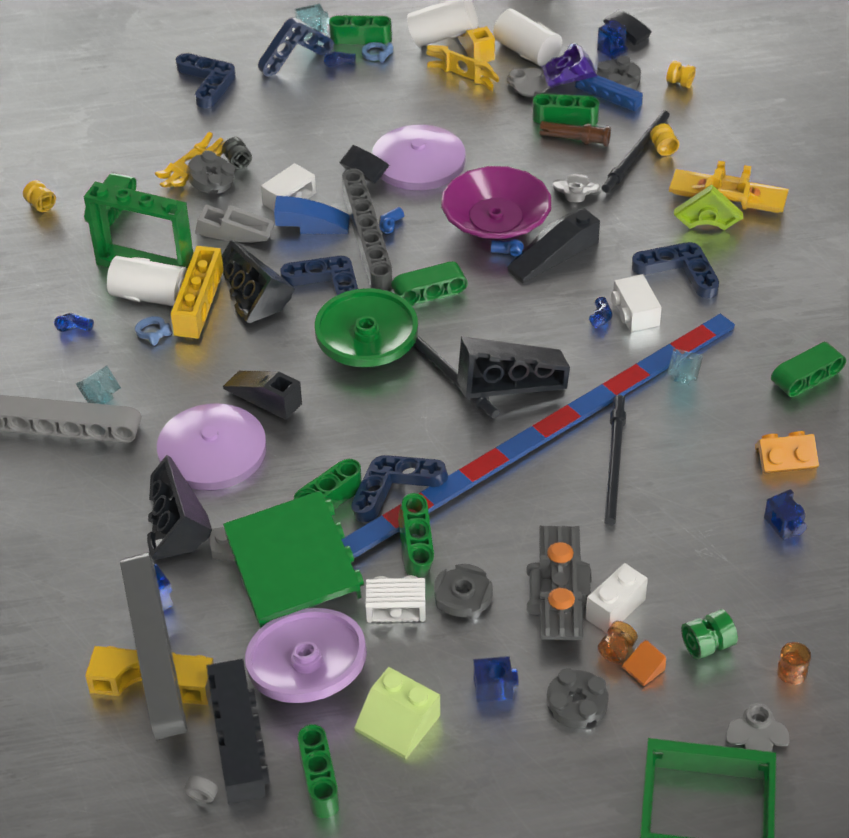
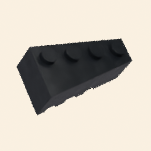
(509, 368)
(237, 732)

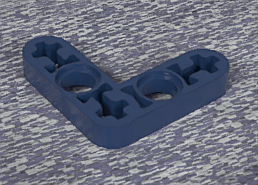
(295, 37)
(217, 73)
(684, 256)
(335, 274)
(388, 470)

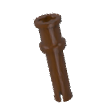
(585, 133)

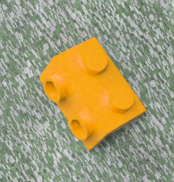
(787, 453)

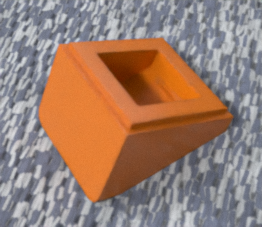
(645, 663)

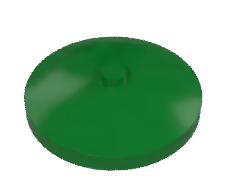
(366, 327)

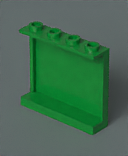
(292, 557)

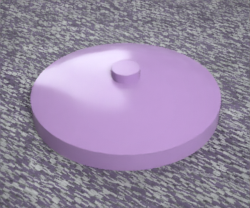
(420, 157)
(213, 445)
(306, 655)

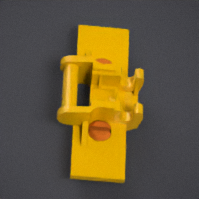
(733, 188)

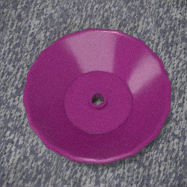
(496, 202)

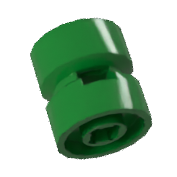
(709, 634)

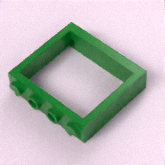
(105, 195)
(710, 760)

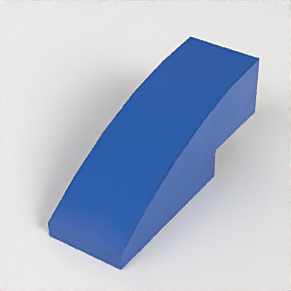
(310, 216)

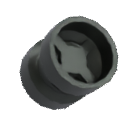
(237, 152)

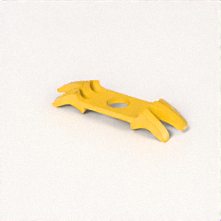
(450, 60)
(180, 168)

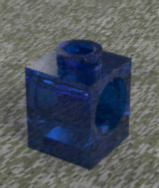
(494, 679)

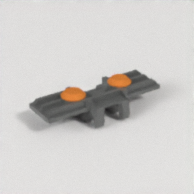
(570, 580)

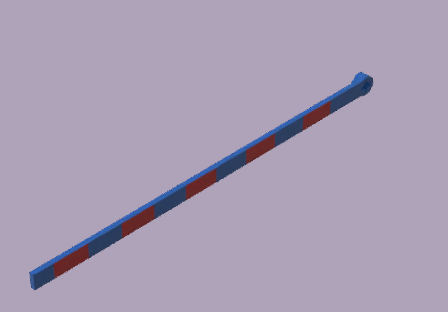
(541, 432)

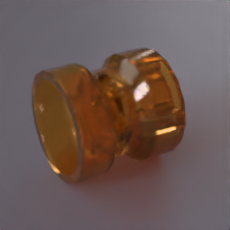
(619, 640)
(793, 663)

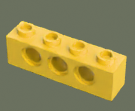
(197, 292)

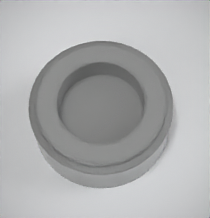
(201, 789)

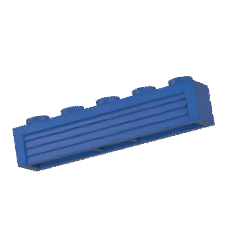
(611, 92)

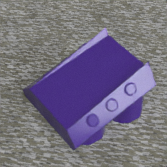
(569, 68)

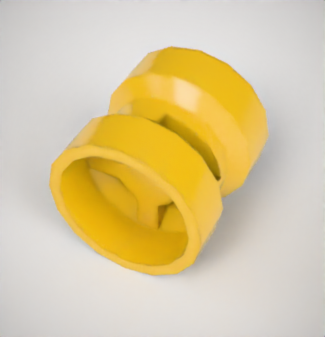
(680, 74)
(664, 139)
(39, 196)

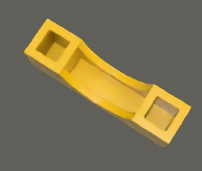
(479, 44)
(117, 668)

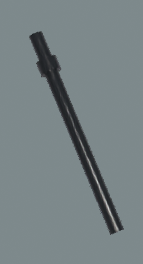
(617, 173)
(451, 373)
(617, 420)

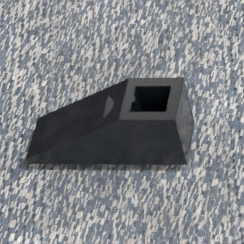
(268, 390)

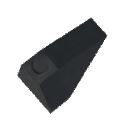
(556, 244)
(253, 284)
(177, 514)

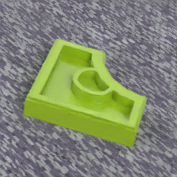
(708, 208)

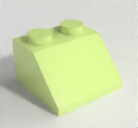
(398, 712)

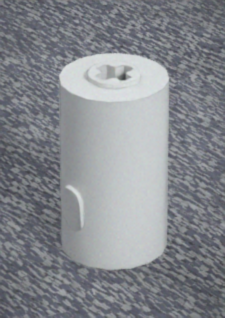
(442, 21)
(527, 37)
(144, 280)

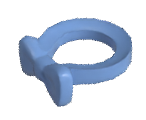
(387, 50)
(165, 329)

